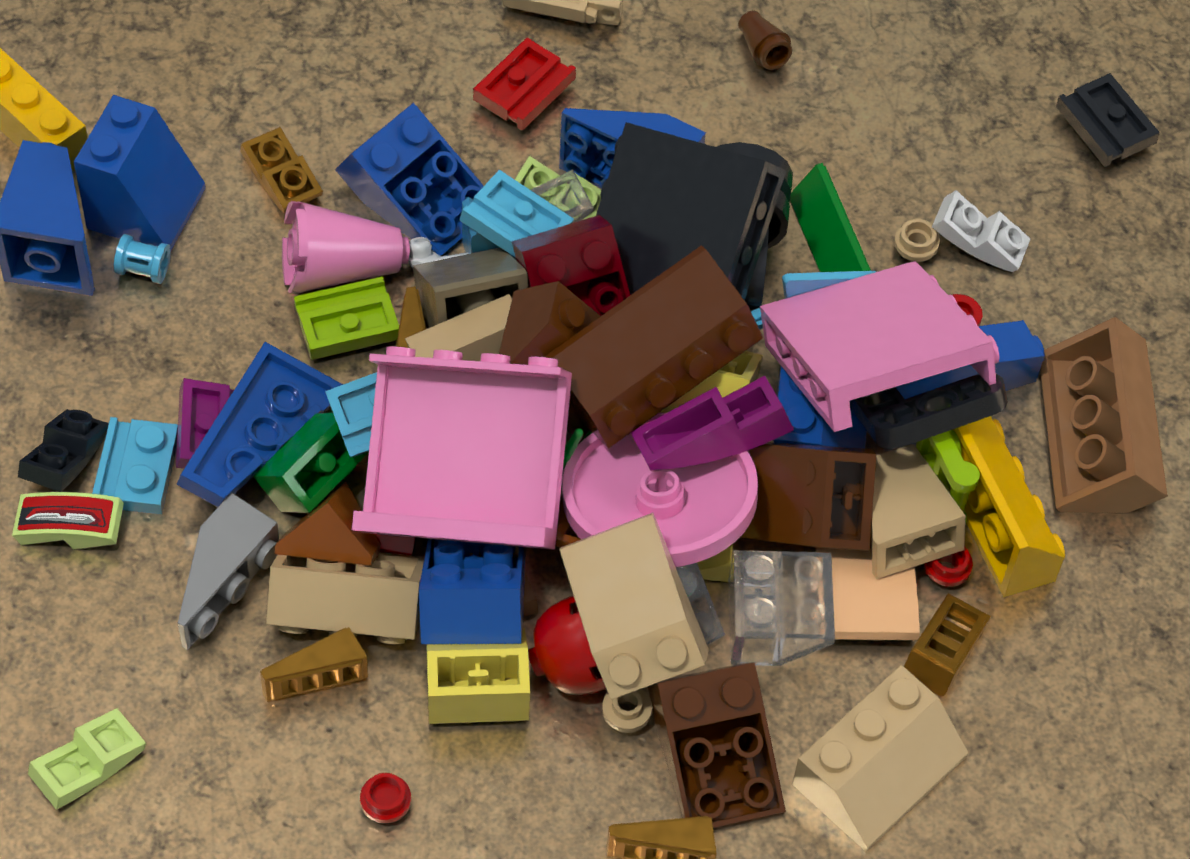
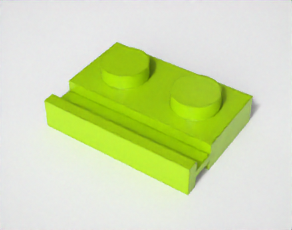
(346, 318)

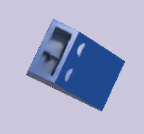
(591, 136)
(412, 179)
(471, 596)

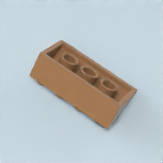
(1102, 421)

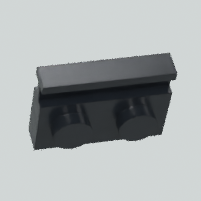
(1107, 119)

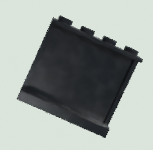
(685, 194)

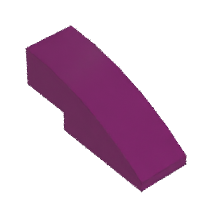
(713, 427)

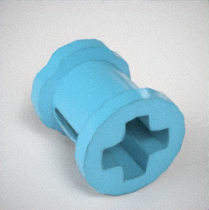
(142, 259)

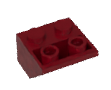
(580, 258)

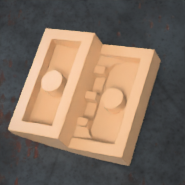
(871, 606)

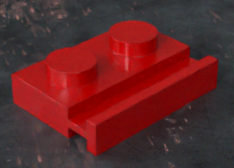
(524, 83)

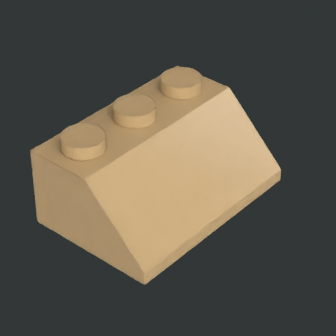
(339, 595)
(880, 758)

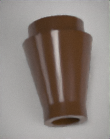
(766, 42)

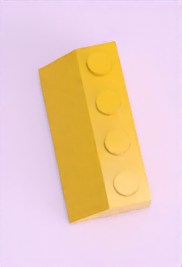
(1005, 515)

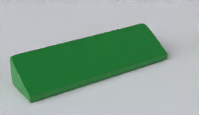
(826, 224)

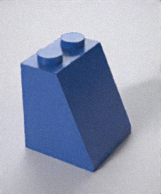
(136, 176)
(43, 223)

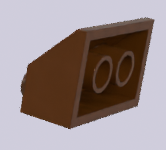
(541, 322)

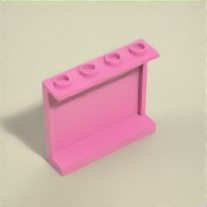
(873, 338)
(466, 448)

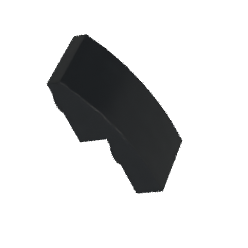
(65, 451)

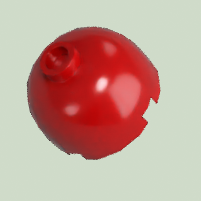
(564, 651)

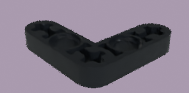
(901, 421)

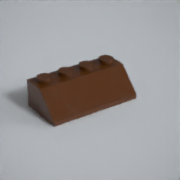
(656, 346)

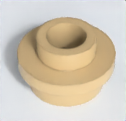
(916, 231)
(627, 721)

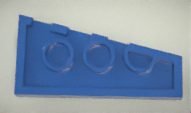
(256, 421)

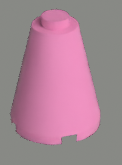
(337, 248)

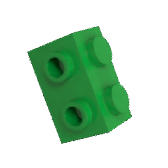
(307, 466)

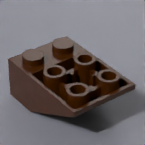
(813, 495)
(718, 744)

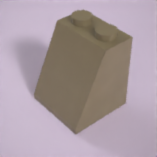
(466, 282)

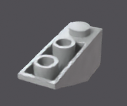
(226, 557)

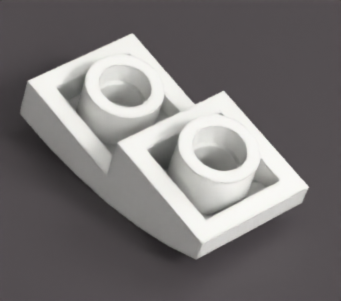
(988, 239)

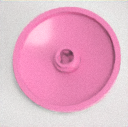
(695, 506)

